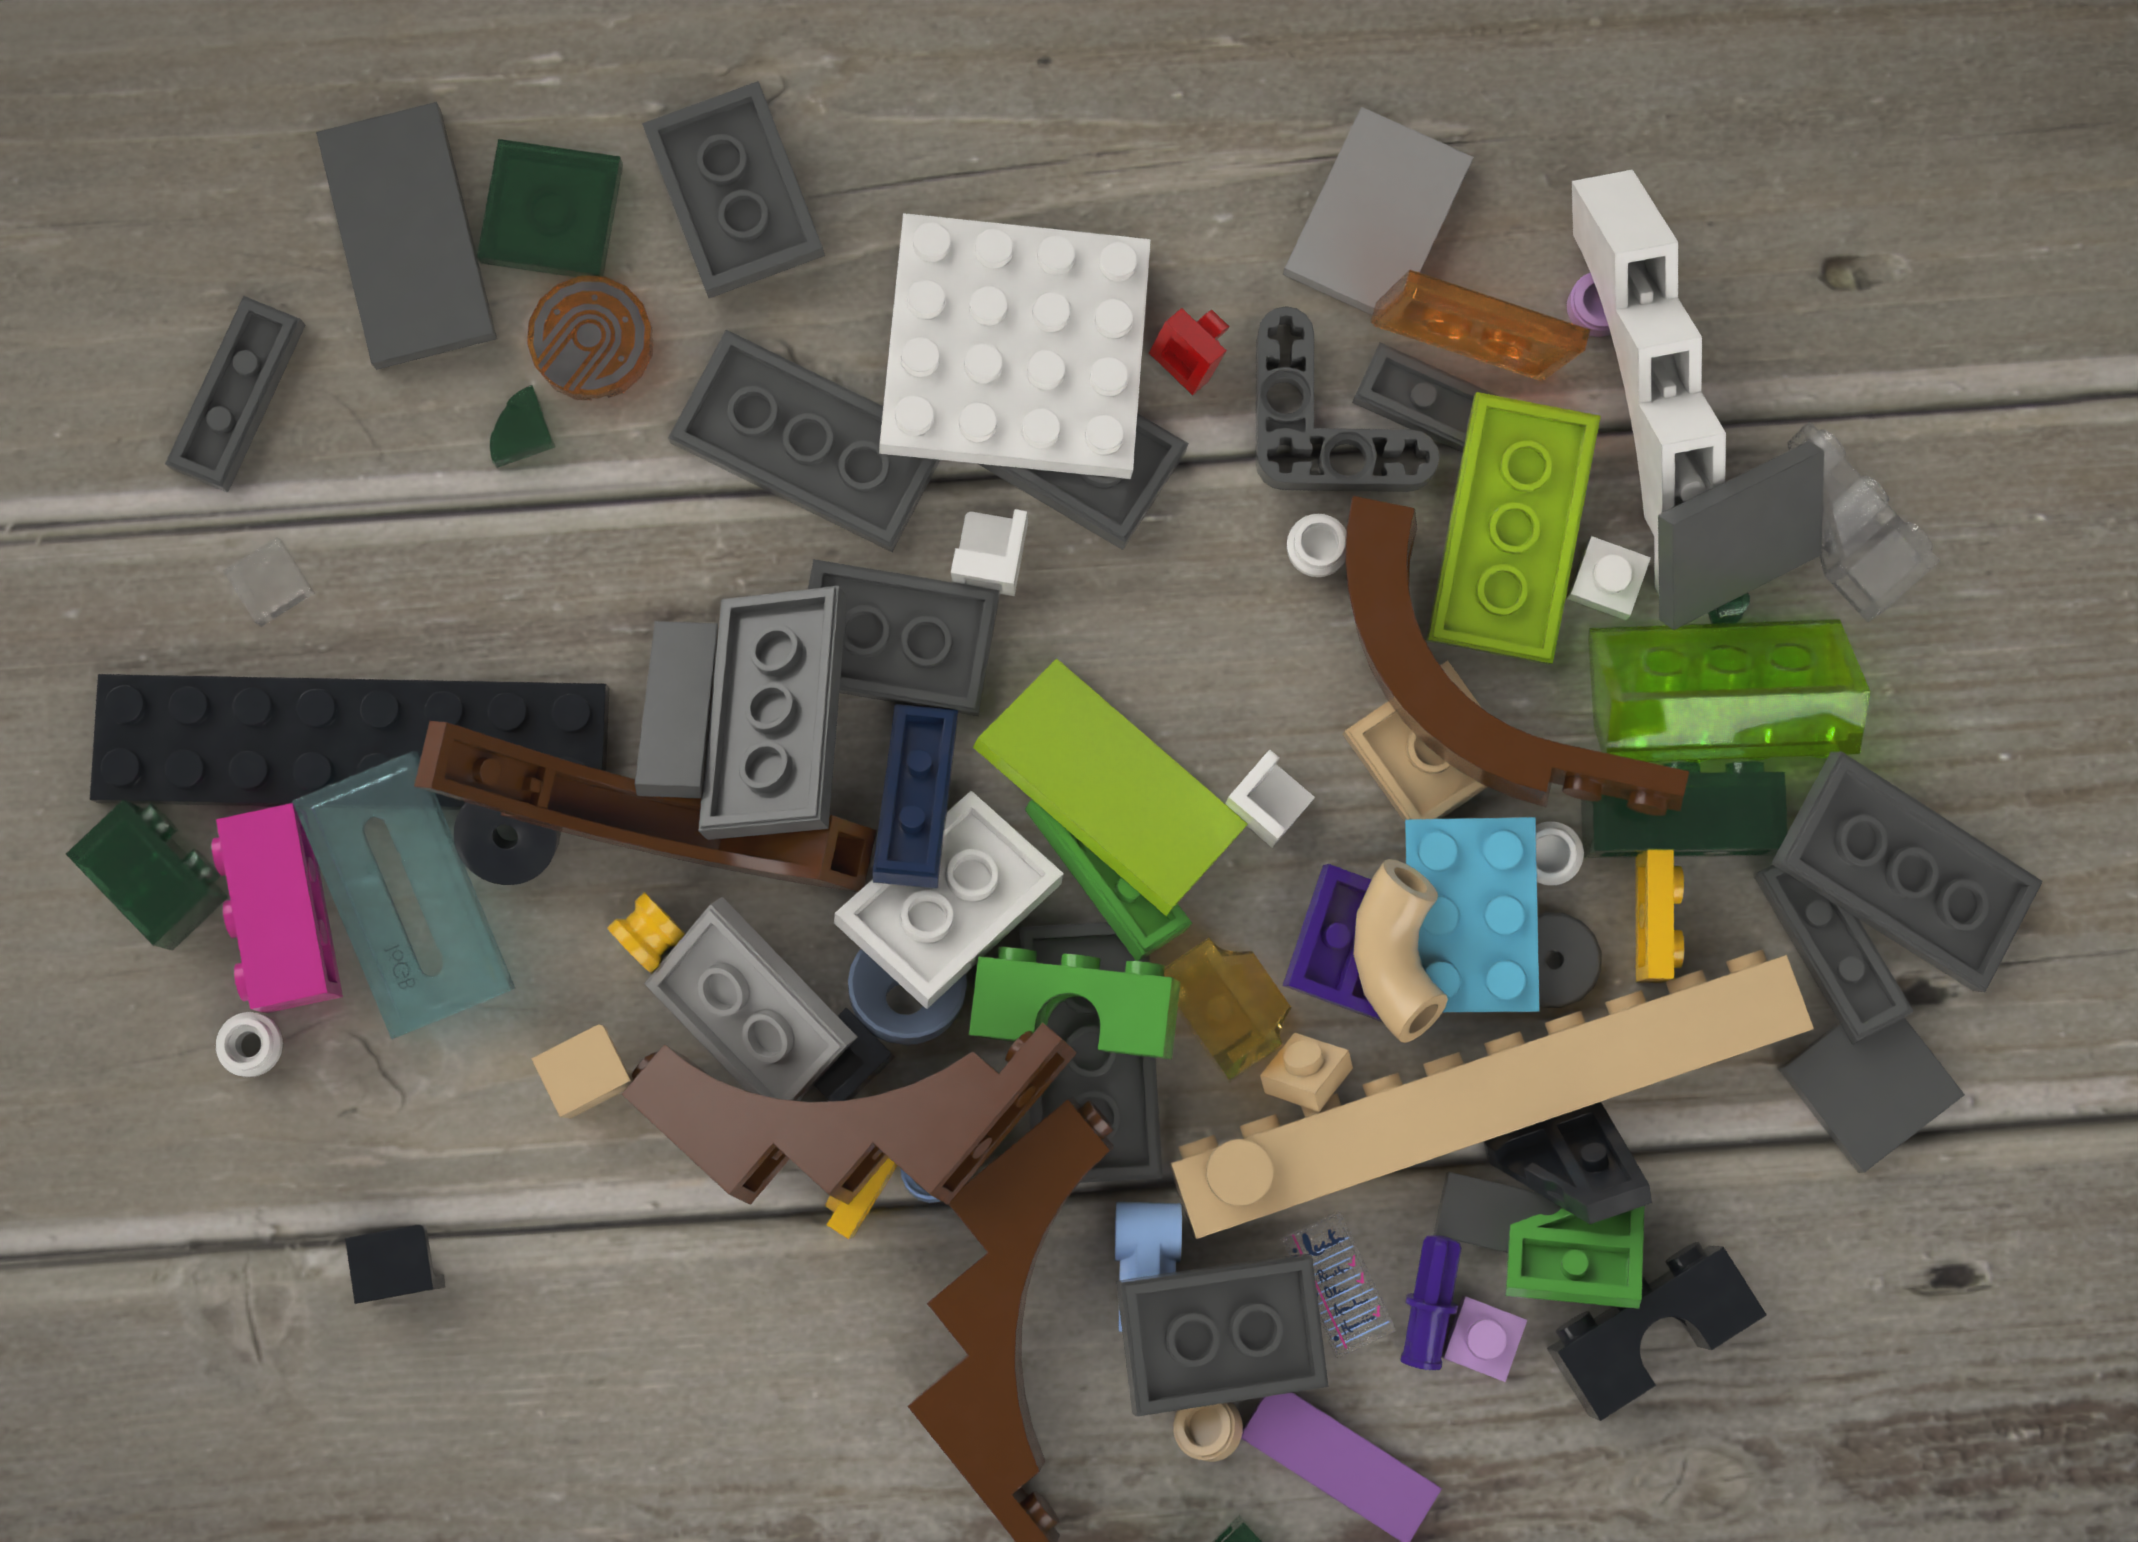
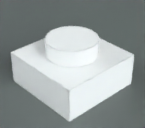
(1608, 578)

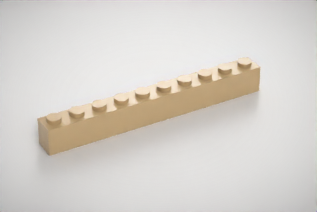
(1506, 1089)

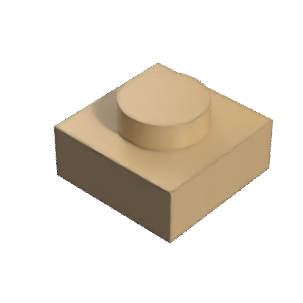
(1306, 1072)

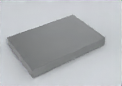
(1377, 211)
(749, 1006)

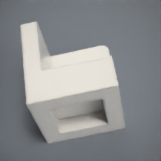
(990, 551)
(1269, 800)

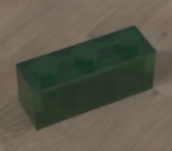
(1719, 817)

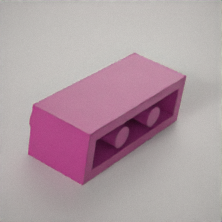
(276, 910)

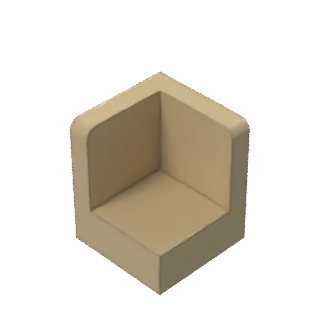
(582, 1072)

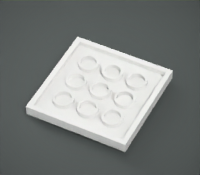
(1016, 346)

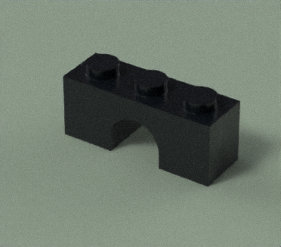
(1603, 1352)

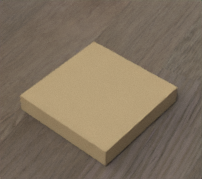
(1405, 768)

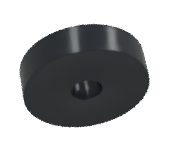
(499, 859)

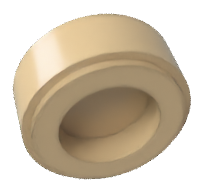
(1239, 1172)
(1208, 1431)

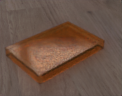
(1478, 326)

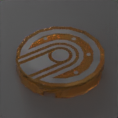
(590, 338)

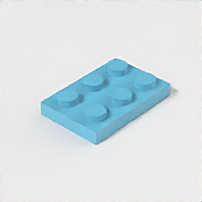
(1484, 925)

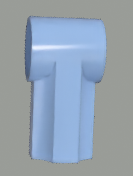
(1147, 1239)

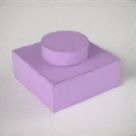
(1483, 1338)

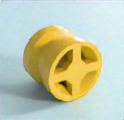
(647, 932)

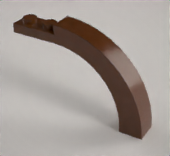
(1447, 720)
(607, 810)

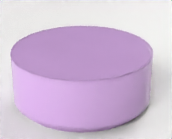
(1586, 307)

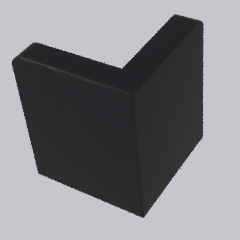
(857, 1065)
(391, 1264)

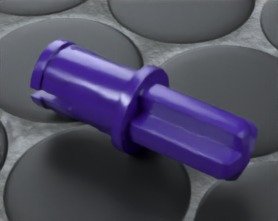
(1431, 1302)

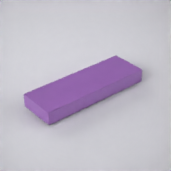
(1341, 1463)

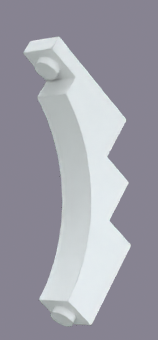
(1654, 340)

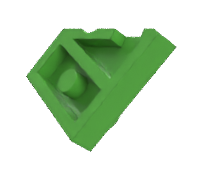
(1577, 1261)

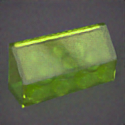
(1727, 691)

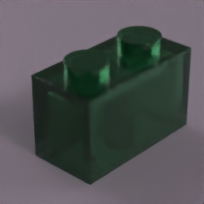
(148, 873)

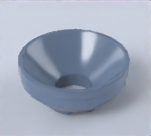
(867, 994)

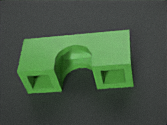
(1133, 1006)

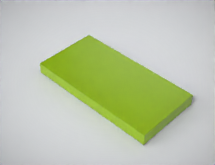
(1513, 528)
(1110, 786)

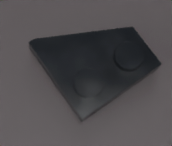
(1574, 1163)

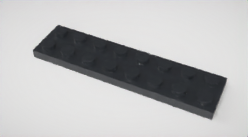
(293, 736)

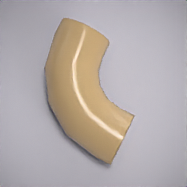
(1389, 954)

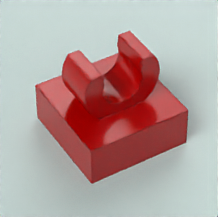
(1190, 348)

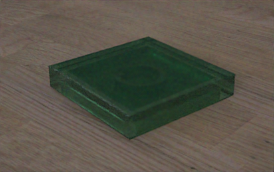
(549, 209)

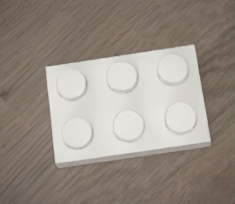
(983, 892)

